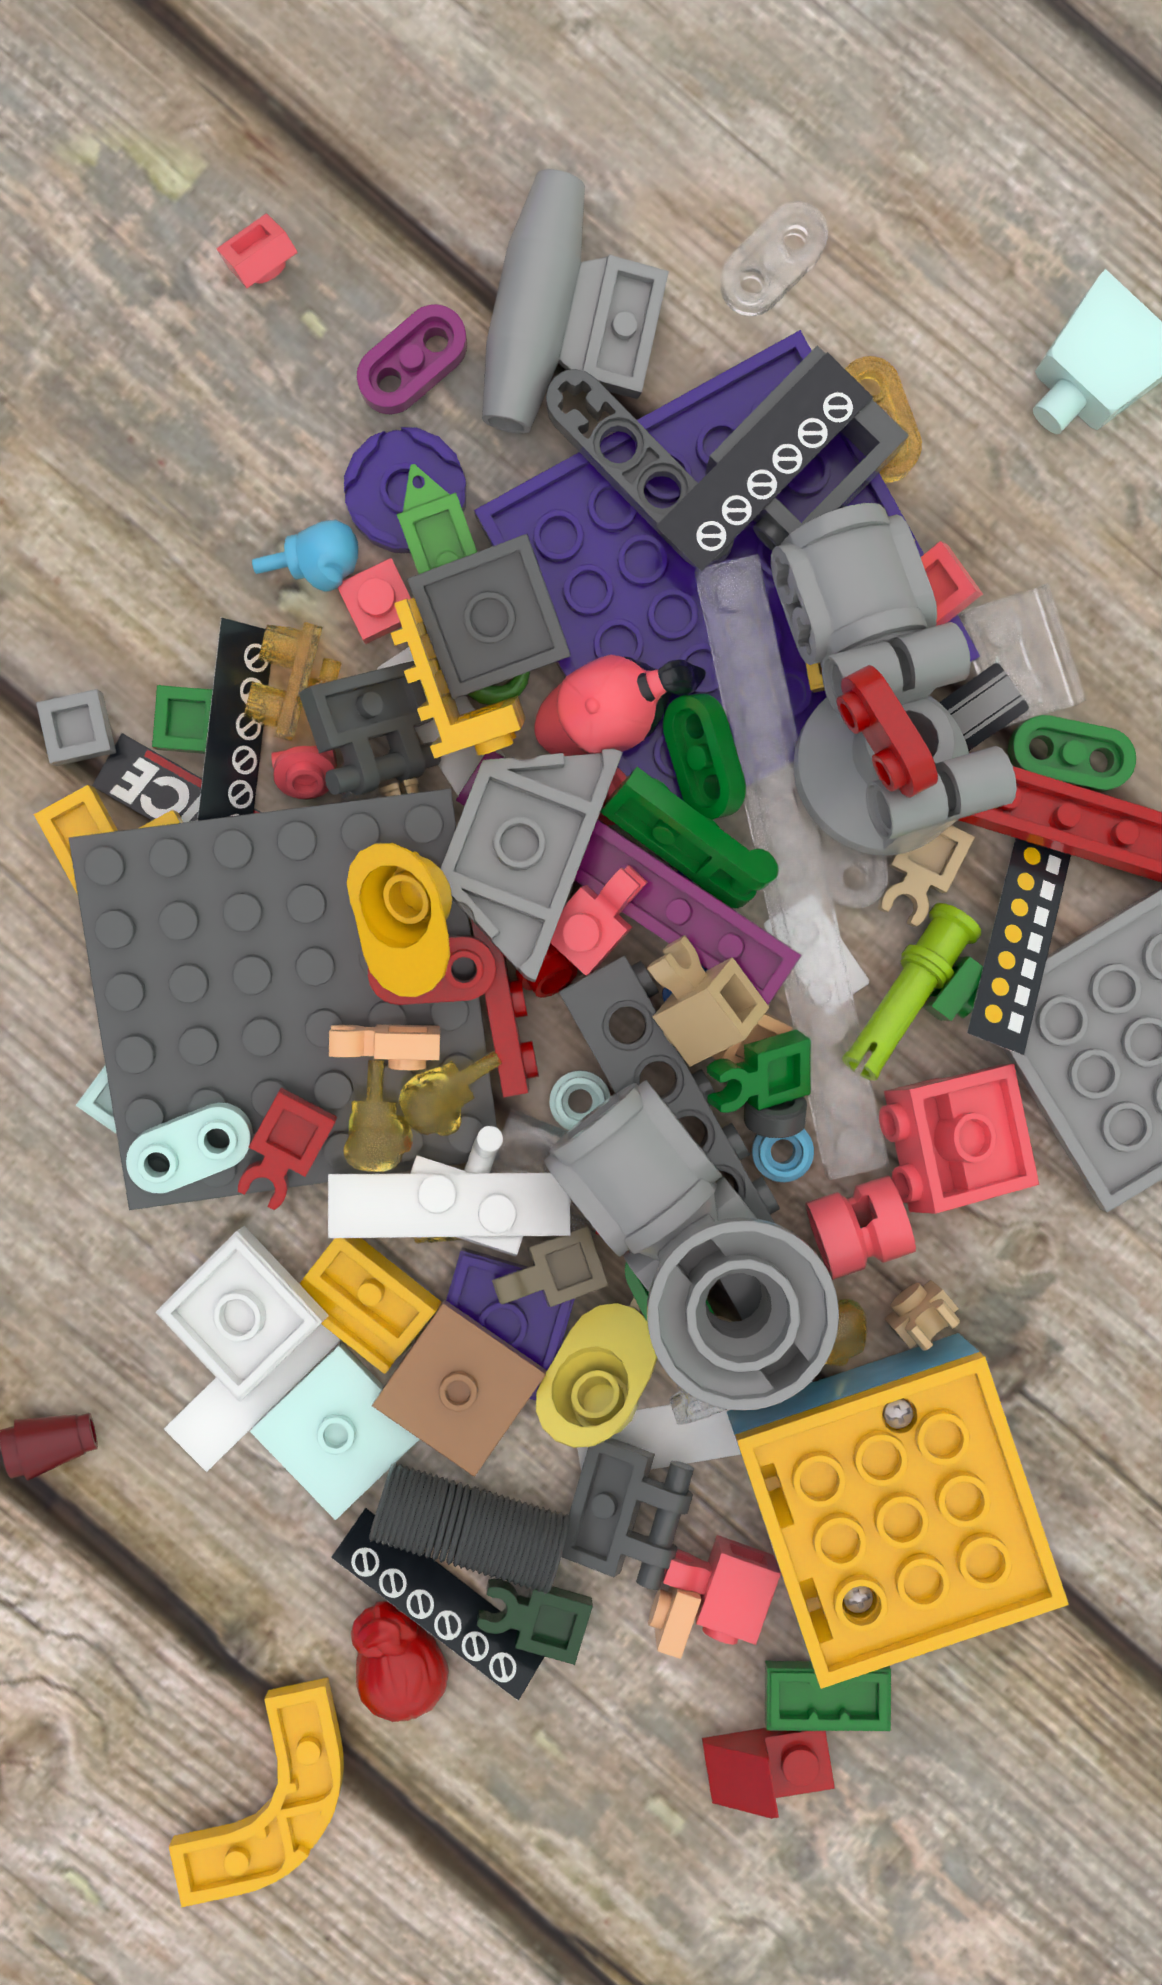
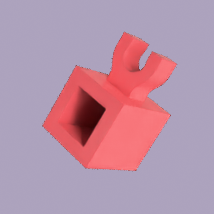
(733, 1588)

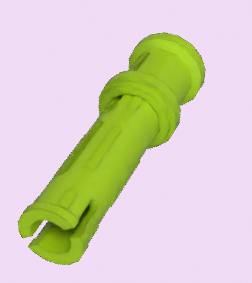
(924, 968)

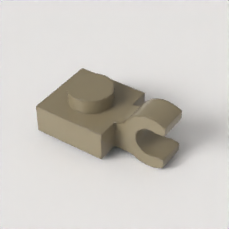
(560, 1268)

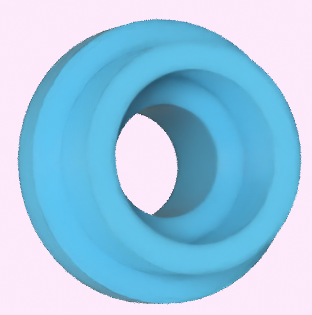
(788, 1170)

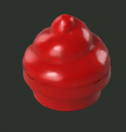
(553, 976)

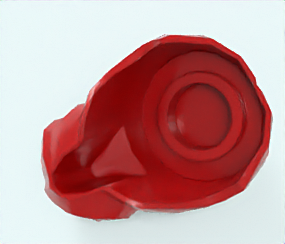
(397, 1664)

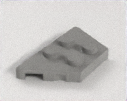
(524, 847)

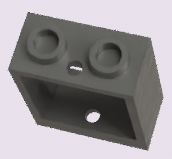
(869, 431)

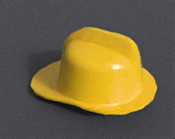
(401, 917)

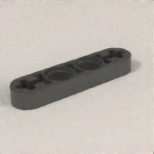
(627, 477)

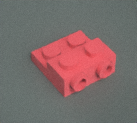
(959, 1139)

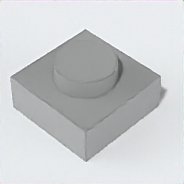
(76, 727)

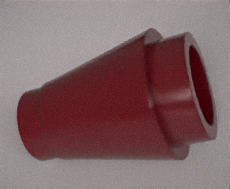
(45, 1443)

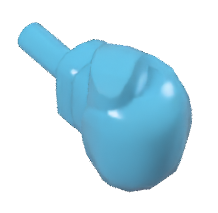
(318, 553)

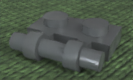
(363, 708)
(607, 1507)

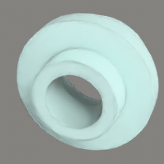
(565, 1086)

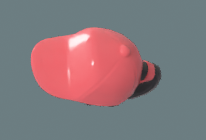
(610, 704)

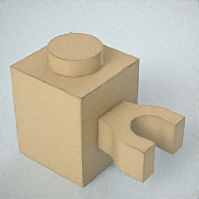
(705, 1007)

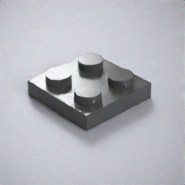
(489, 616)

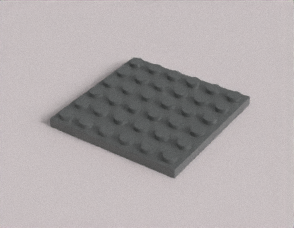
(232, 957)

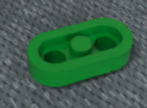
(1070, 750)
(705, 756)

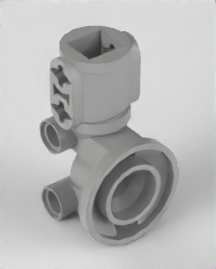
(860, 601)
(658, 1199)

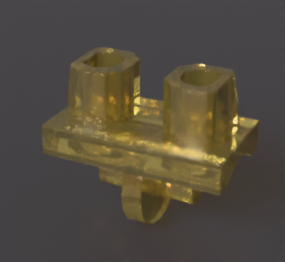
(295, 651)

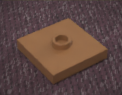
(459, 1388)

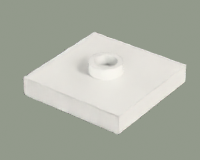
(241, 1313)

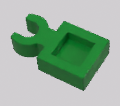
(771, 1073)

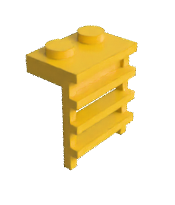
(485, 728)

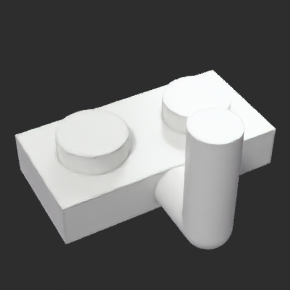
(495, 1213)

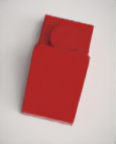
(761, 1764)

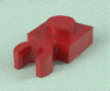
(288, 1140)

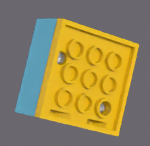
(898, 1509)

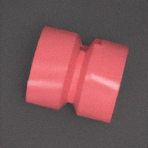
(838, 1231)

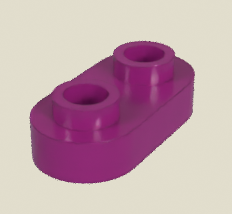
(406, 357)

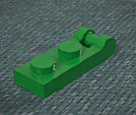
(689, 840)

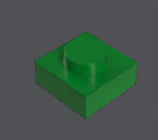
(181, 719)
(959, 992)

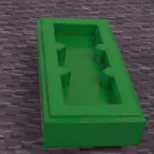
(799, 1703)

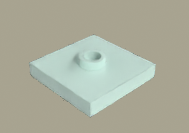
(332, 1433)

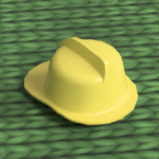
(596, 1377)

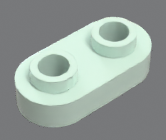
(187, 1147)

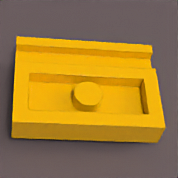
(368, 1300)

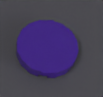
(379, 479)

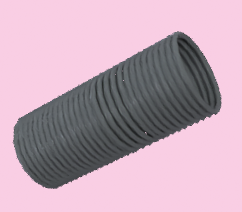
(479, 1527)

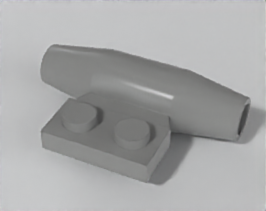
(564, 310)

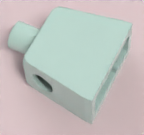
(1100, 359)

